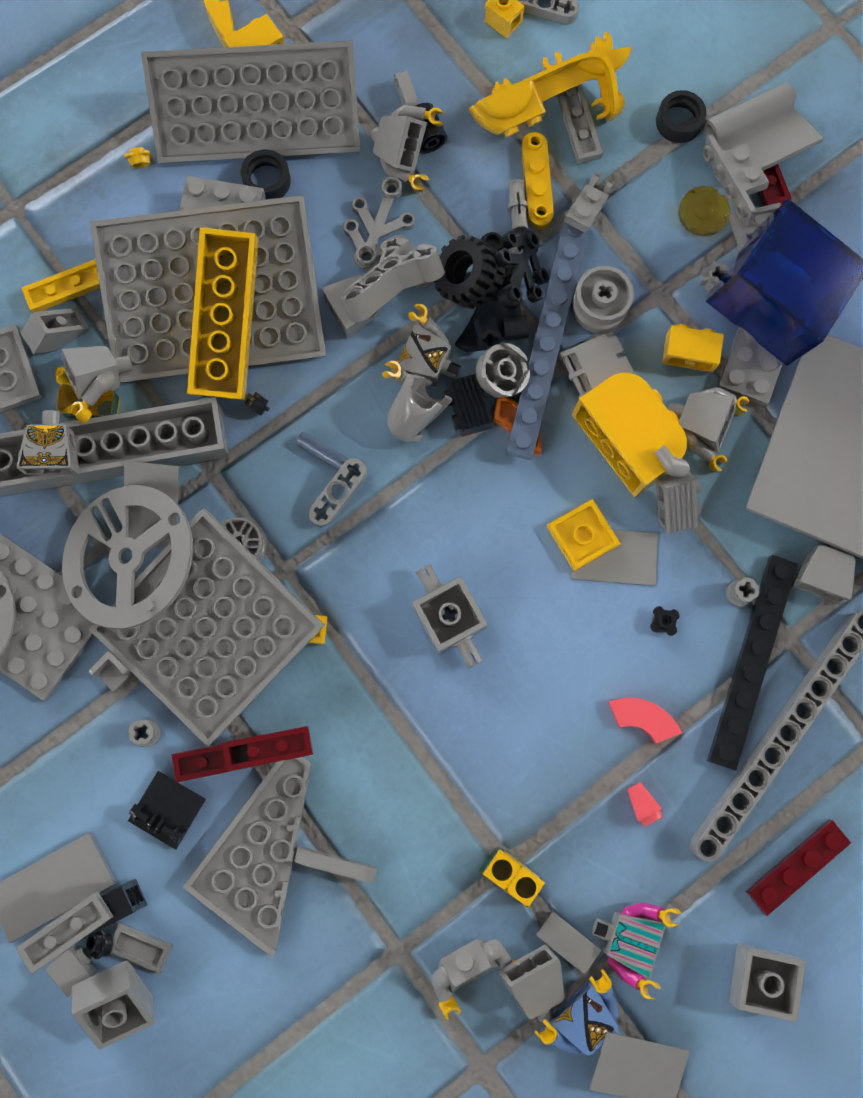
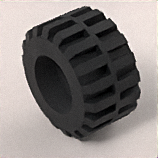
(484, 276)

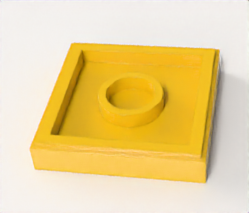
(583, 535)

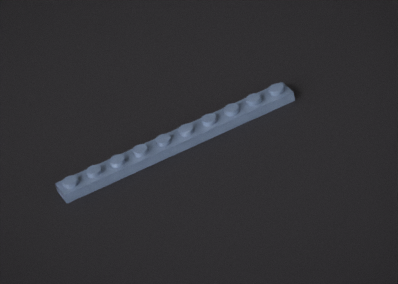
(547, 343)

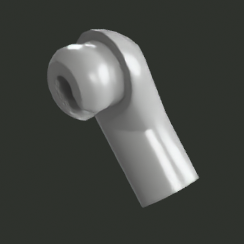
(673, 465)

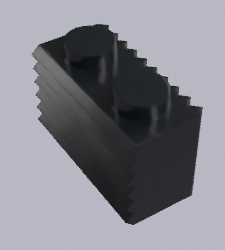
(469, 405)

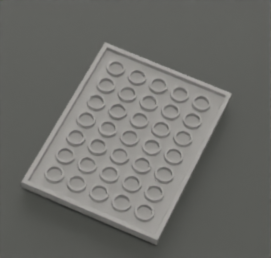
(151, 278)

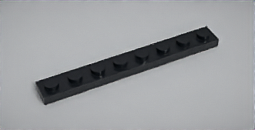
(752, 663)

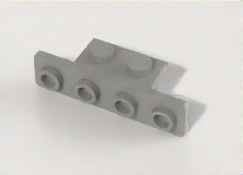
(738, 174)

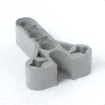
(397, 270)

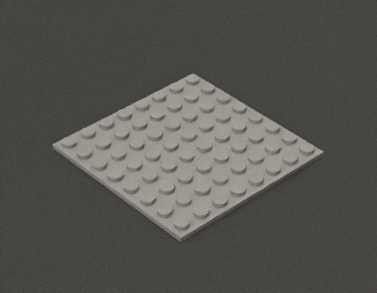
(816, 450)

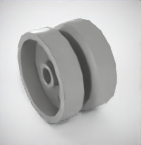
(602, 299)

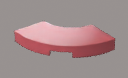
(646, 716)

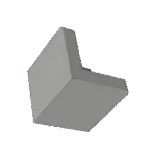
(111, 671)

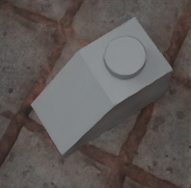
(53, 329)

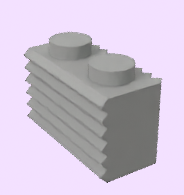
(678, 502)

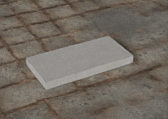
(52, 886)

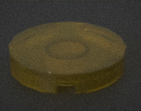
(703, 211)

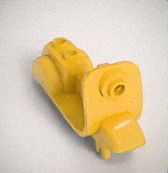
(522, 103)

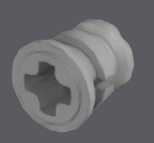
(736, 597)
(153, 732)

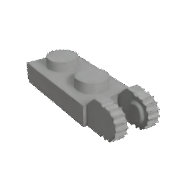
(588, 204)

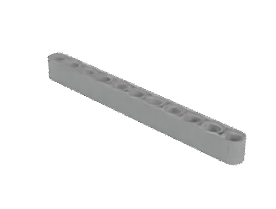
(772, 739)

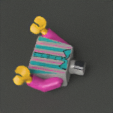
(634, 942)

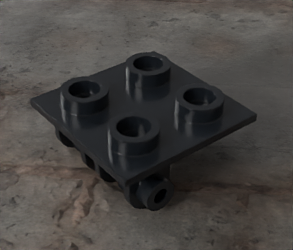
(166, 810)

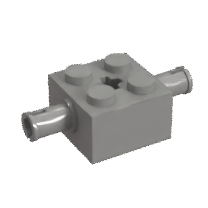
(454, 598)

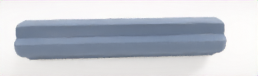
(325, 453)

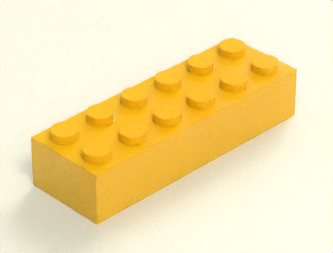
(222, 313)

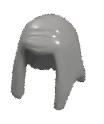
(413, 410)

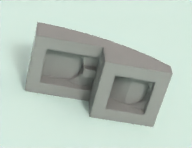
(569, 943)

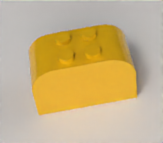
(628, 426)

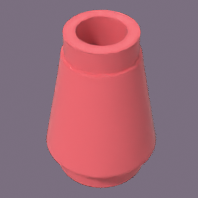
(644, 805)

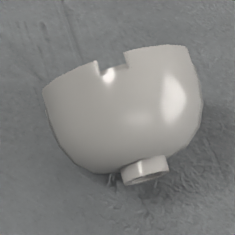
(502, 370)

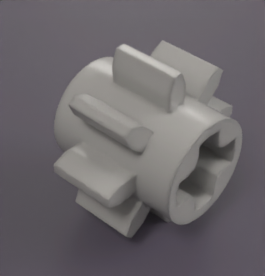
(712, 276)

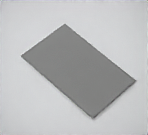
(158, 476)
(629, 563)
(638, 1068)

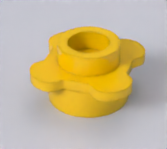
(138, 157)

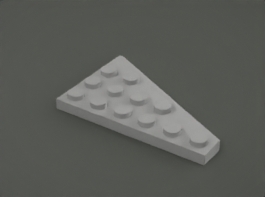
(252, 861)

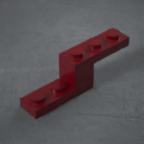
(242, 754)

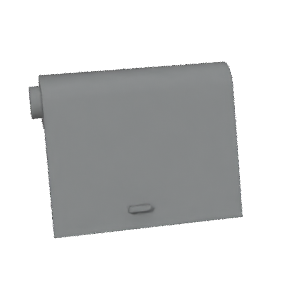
(767, 126)

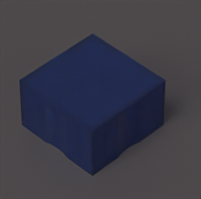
(788, 283)

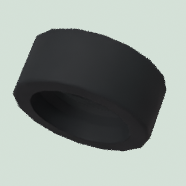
(686, 100)
(267, 158)

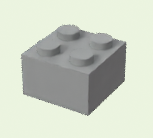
(767, 982)
(112, 1004)

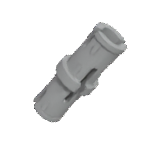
(517, 204)

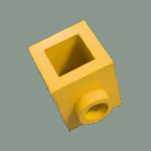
(504, 15)

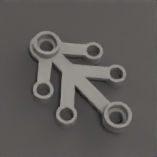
(376, 229)

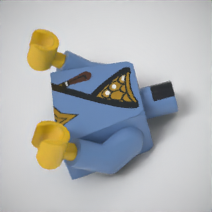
(583, 1018)

